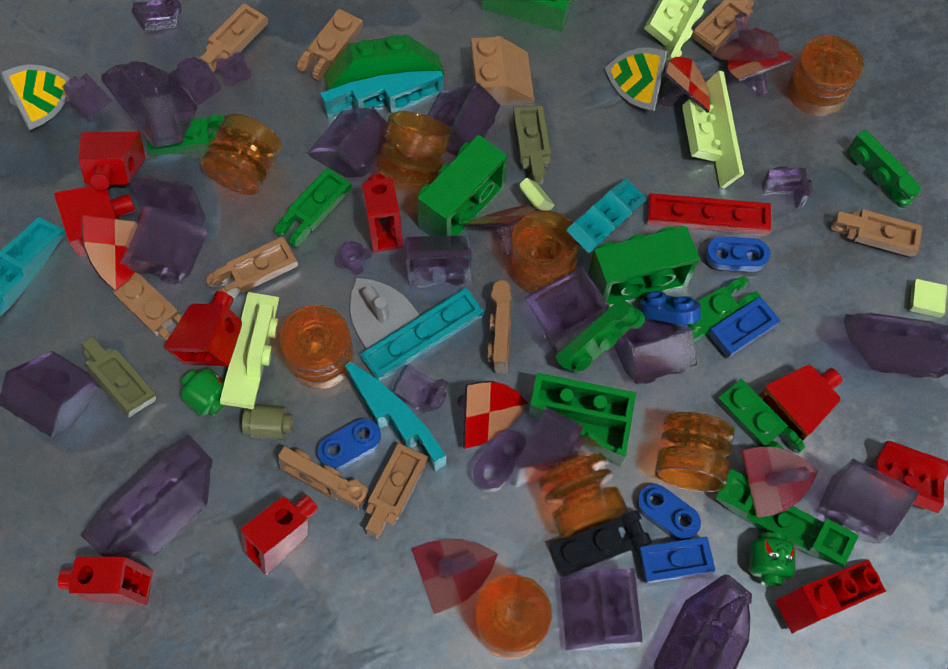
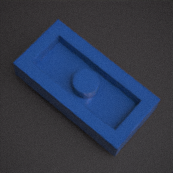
(744, 327)
(676, 560)

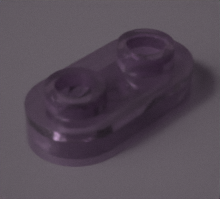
(497, 461)

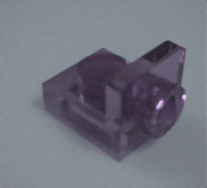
(85, 96)

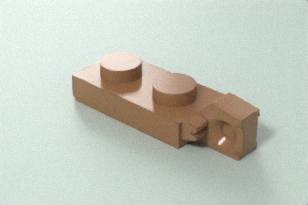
(721, 24)
(234, 35)
(879, 231)
(323, 479)
(394, 488)

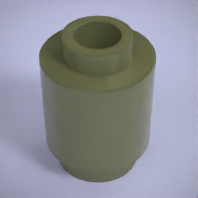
(267, 422)

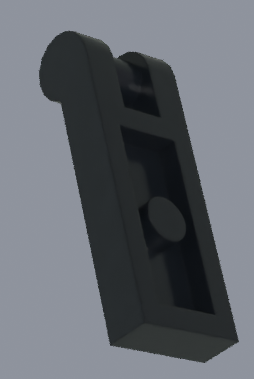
(599, 544)

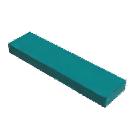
(421, 334)

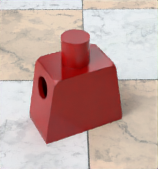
(110, 157)
(88, 202)
(382, 202)
(206, 333)
(803, 398)
(277, 531)
(107, 580)

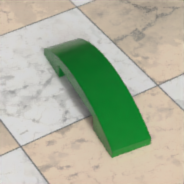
(818, 538)

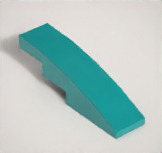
(391, 90)
(606, 215)
(25, 258)
(389, 408)

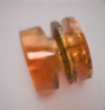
(825, 75)
(413, 148)
(241, 154)
(542, 250)
(319, 363)
(695, 451)
(580, 489)
(508, 638)

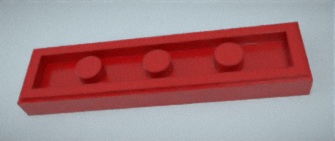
(709, 214)

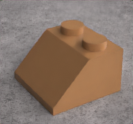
(502, 70)

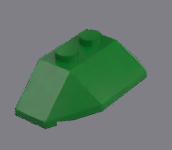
(381, 57)

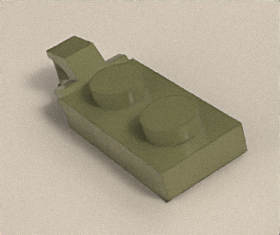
(532, 140)
(117, 378)

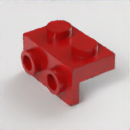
(915, 470)

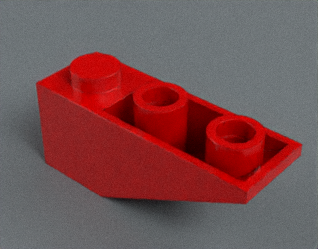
(830, 595)

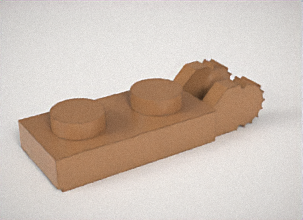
(330, 43)
(254, 268)
(148, 305)
(500, 324)

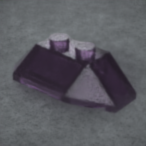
(152, 101)
(900, 344)
(153, 503)
(709, 629)

